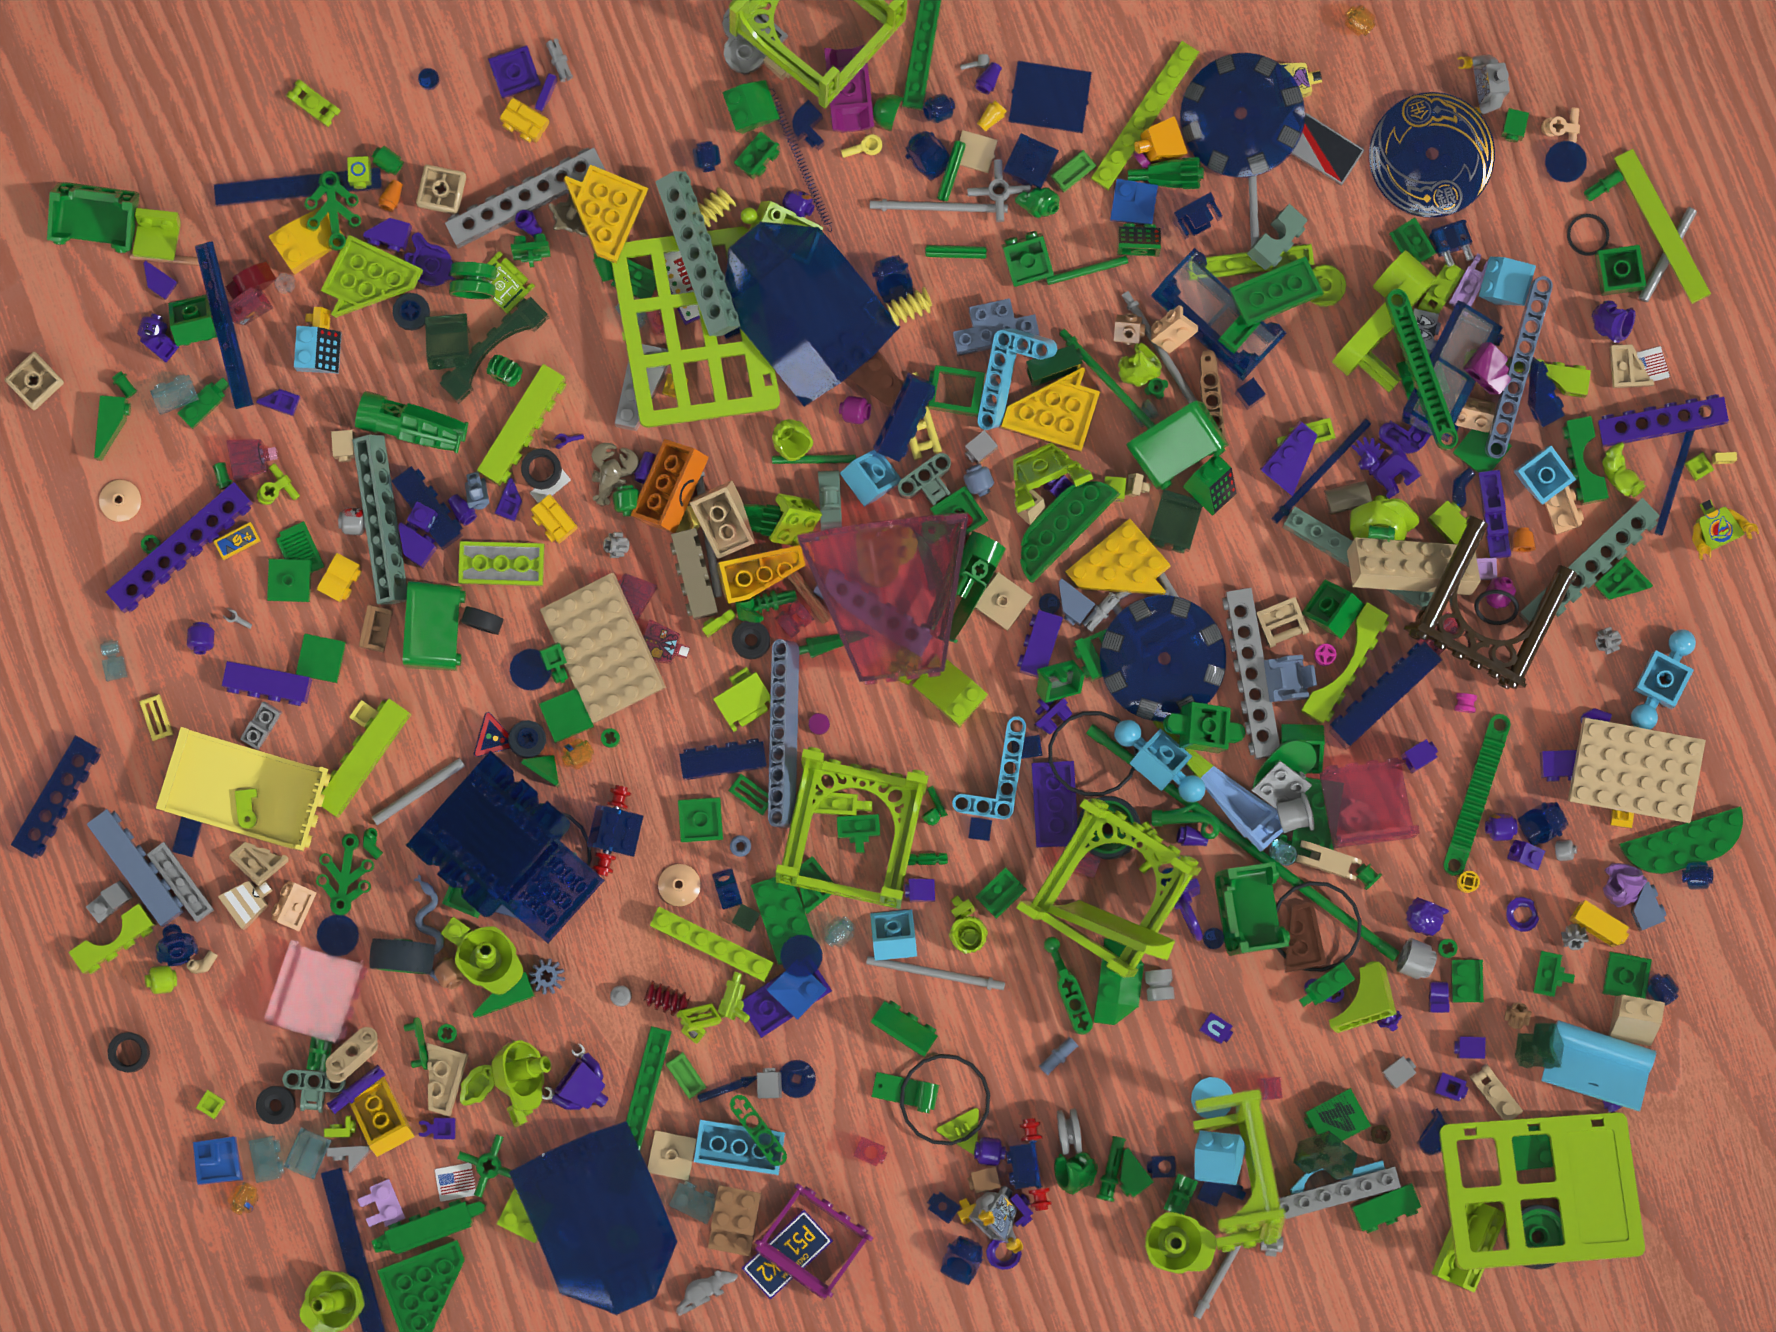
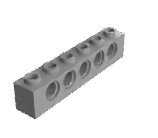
(1339, 1192)

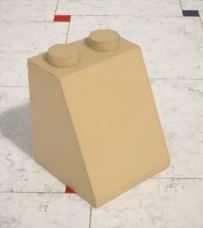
(1636, 1019)

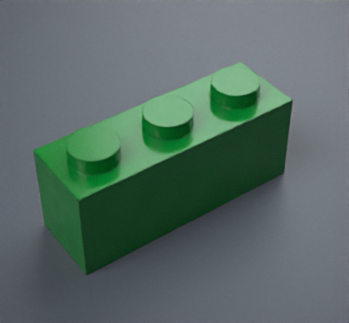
(1386, 1208)

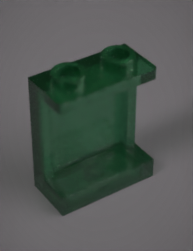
(447, 341)
(1175, 521)

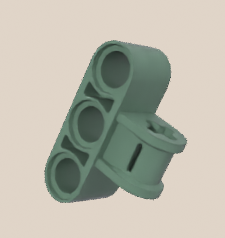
(930, 486)
(830, 499)
(310, 1093)

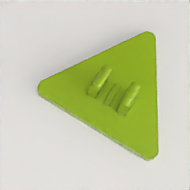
(962, 1127)

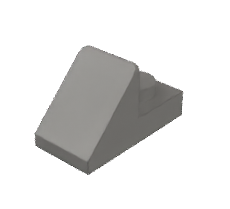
(109, 901)
(355, 1155)

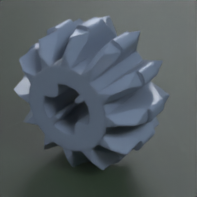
(544, 983)

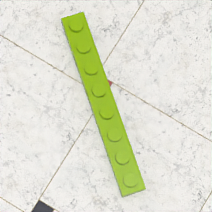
(1145, 115)

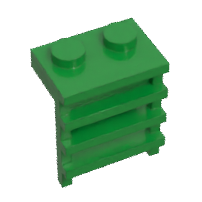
(1086, 652)

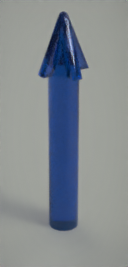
(743, 1082)

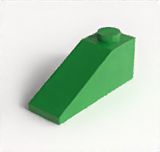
(111, 419)
(520, 992)

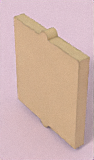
(978, 151)

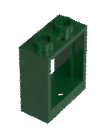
(1061, 364)

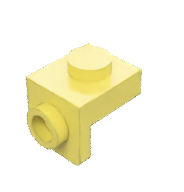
(688, 520)

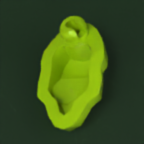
(477, 1085)

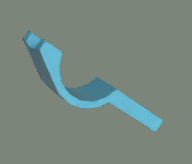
(1358, 1171)

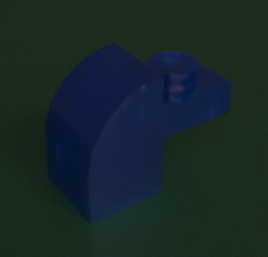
(803, 123)
(1211, 1192)

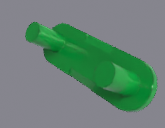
(417, 1027)

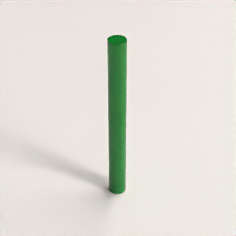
(1087, 270)
(812, 459)

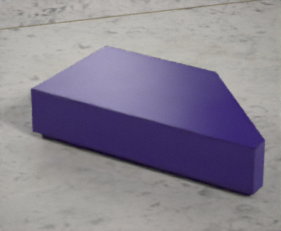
(546, 92)
(158, 281)
(161, 346)
(281, 401)
(510, 502)

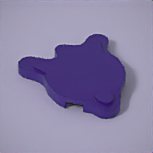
(432, 260)

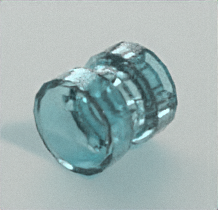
(1149, 409)
(1283, 852)

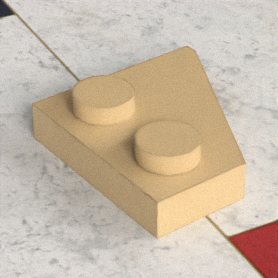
(1627, 368)
(257, 862)

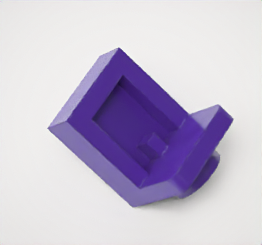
(1526, 854)
(1022, 1204)

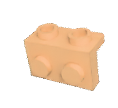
(1172, 330)

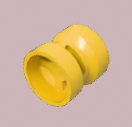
(1464, 881)

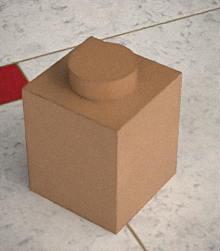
(984, 1180)

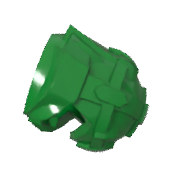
(1075, 1172)

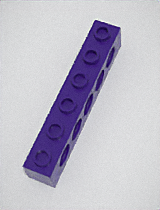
(1610, 436)

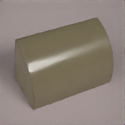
(1347, 497)

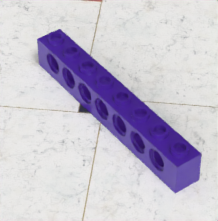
(167, 549)

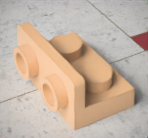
(1477, 415)
(1563, 511)
(293, 905)

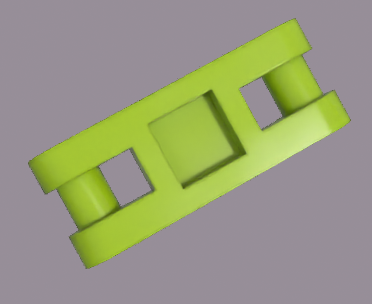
(313, 103)

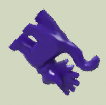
(1386, 470)

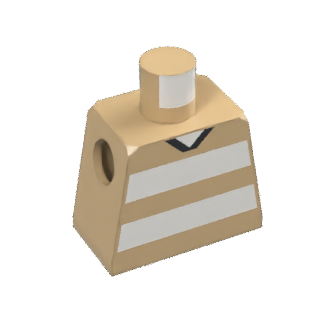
(246, 902)

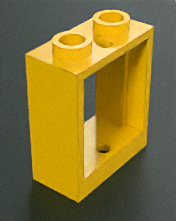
(1600, 924)

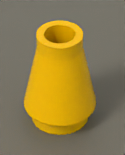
(992, 114)

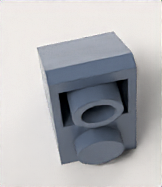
(1646, 909)

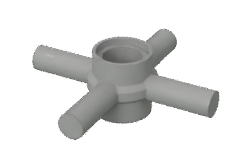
(998, 198)

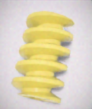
(715, 206)
(910, 306)

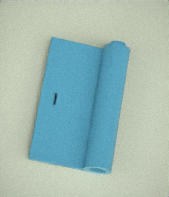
(1602, 1066)

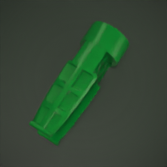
(409, 422)
(978, 565)

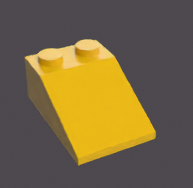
(300, 245)
(381, 1118)

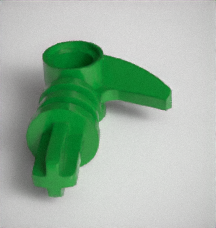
(747, 609)

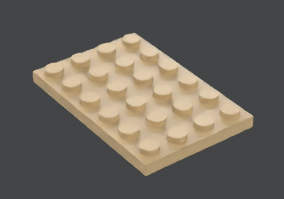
(603, 647)
(1636, 770)

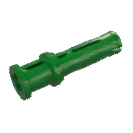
(1109, 1179)

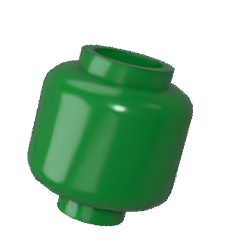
(625, 499)

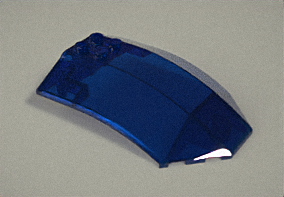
(804, 306)
(598, 1219)

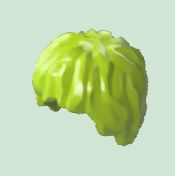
(792, 439)
(968, 934)

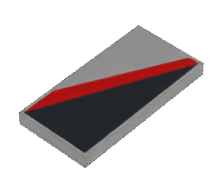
(1327, 150)

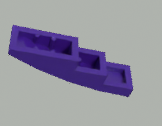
(1494, 514)

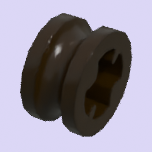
(1378, 1140)

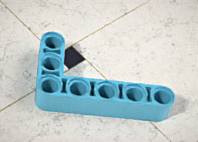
(1005, 370)
(1004, 777)

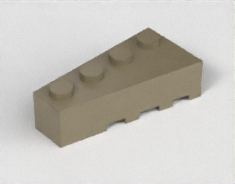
(694, 574)

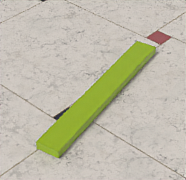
(1662, 226)

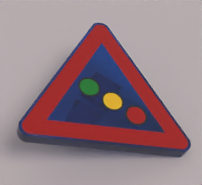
(491, 737)

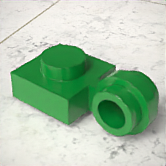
(552, 658)

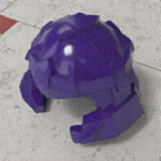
(1612, 321)

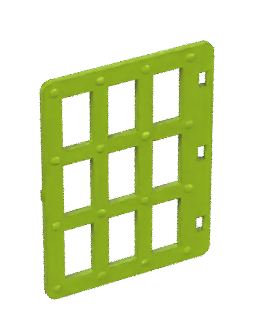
(763, 397)

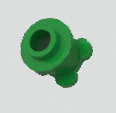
(1367, 875)

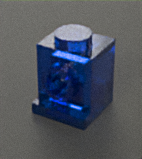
(946, 1215)

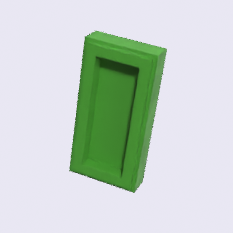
(1073, 171)
(686, 1075)

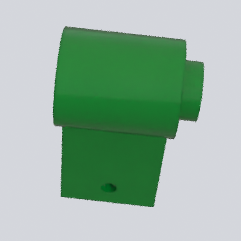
(916, 1093)

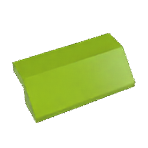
(1483, 1229)

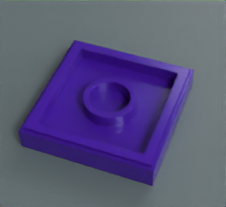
(514, 72)

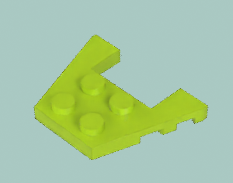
(1042, 467)

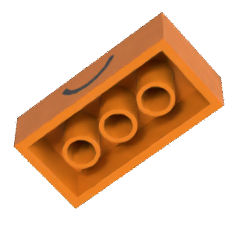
(669, 486)

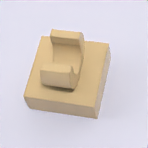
(1136, 485)

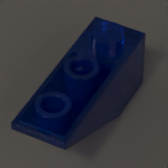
(1541, 396)

